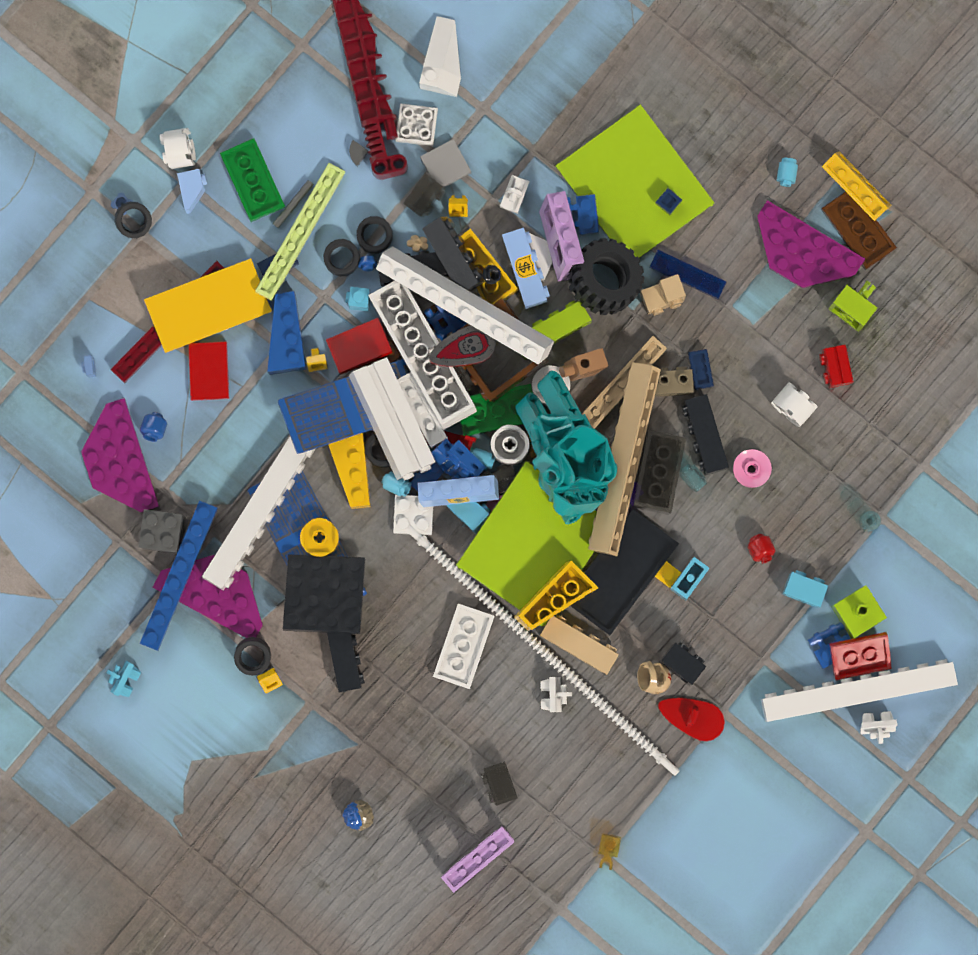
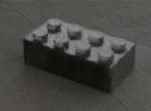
(658, 472)

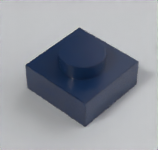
(668, 201)

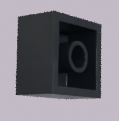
(683, 663)

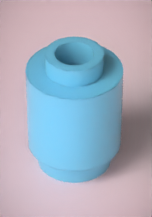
(787, 172)
(484, 457)
(395, 486)

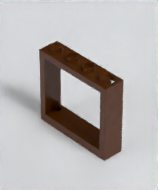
(511, 383)

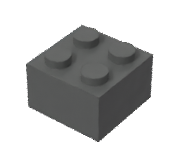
(161, 531)

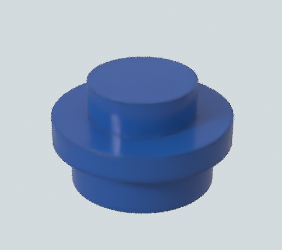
(367, 263)

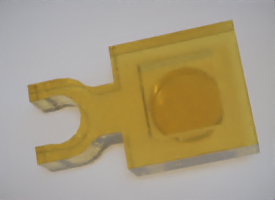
(609, 848)

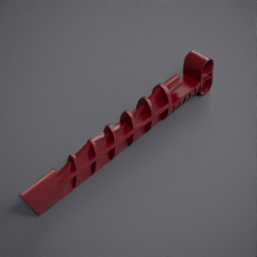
(372, 104)

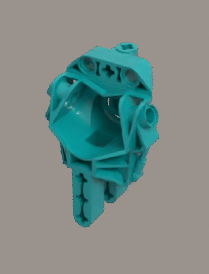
(570, 453)

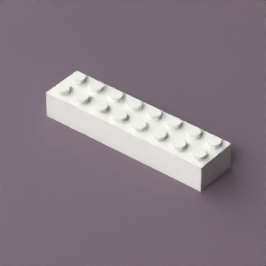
(415, 343)

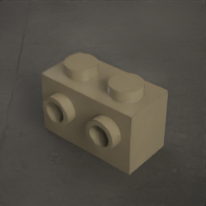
(675, 382)

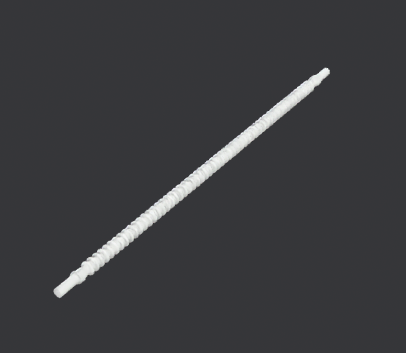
(660, 757)

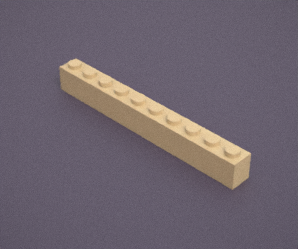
(626, 452)

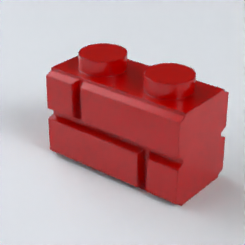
(836, 366)

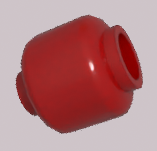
(761, 548)

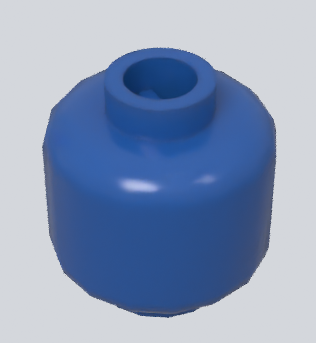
(153, 427)

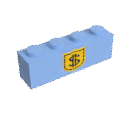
(524, 267)
(458, 491)

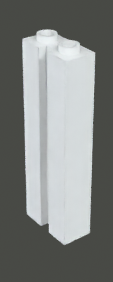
(392, 419)

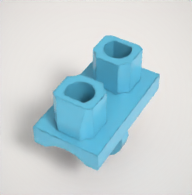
(119, 686)

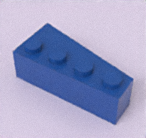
(286, 340)

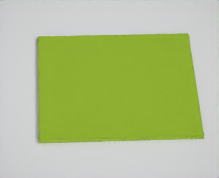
(628, 173)
(525, 542)

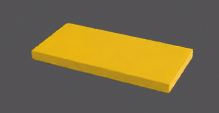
(207, 305)

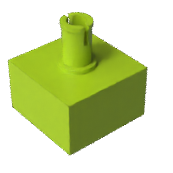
(854, 306)
(859, 612)

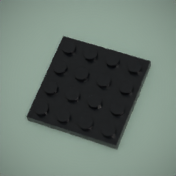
(324, 594)

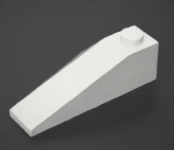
(441, 64)

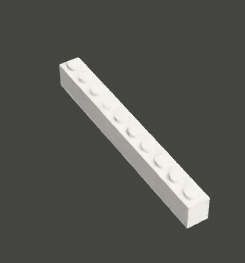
(465, 305)
(255, 515)
(859, 691)

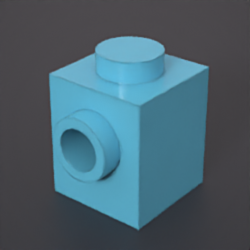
(358, 298)

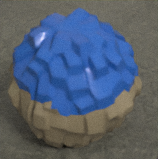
(358, 815)

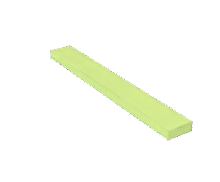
(300, 231)

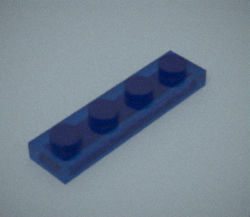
(688, 274)

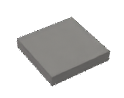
(446, 163)

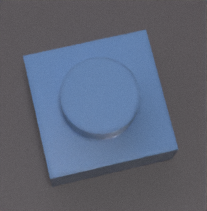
(88, 366)

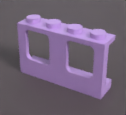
(560, 234)
(477, 859)

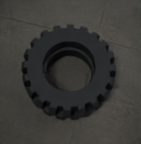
(623, 264)

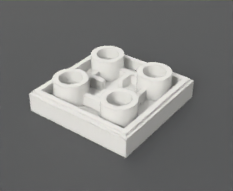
(416, 124)

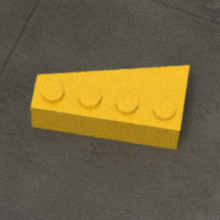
(482, 257)
(352, 469)
(561, 591)

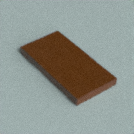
(858, 230)

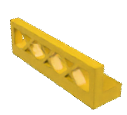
(856, 185)

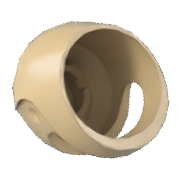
(653, 677)

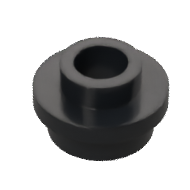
(495, 274)

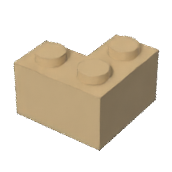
(663, 295)

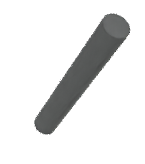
(293, 203)

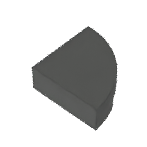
(357, 153)

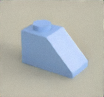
(191, 188)

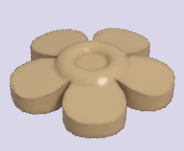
(417, 243)

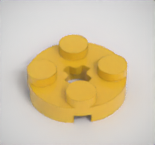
(312, 529)

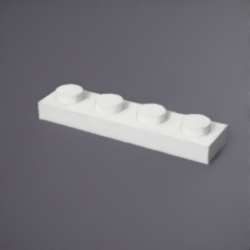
(422, 411)

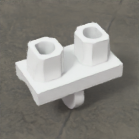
(514, 194)
(558, 694)
(878, 729)

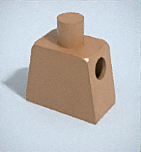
(584, 365)

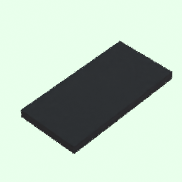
(624, 576)

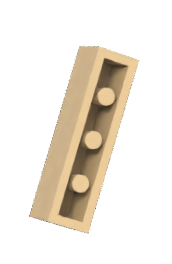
(579, 645)

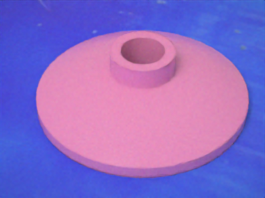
(758, 461)

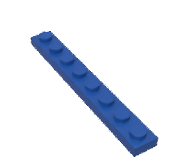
(178, 575)

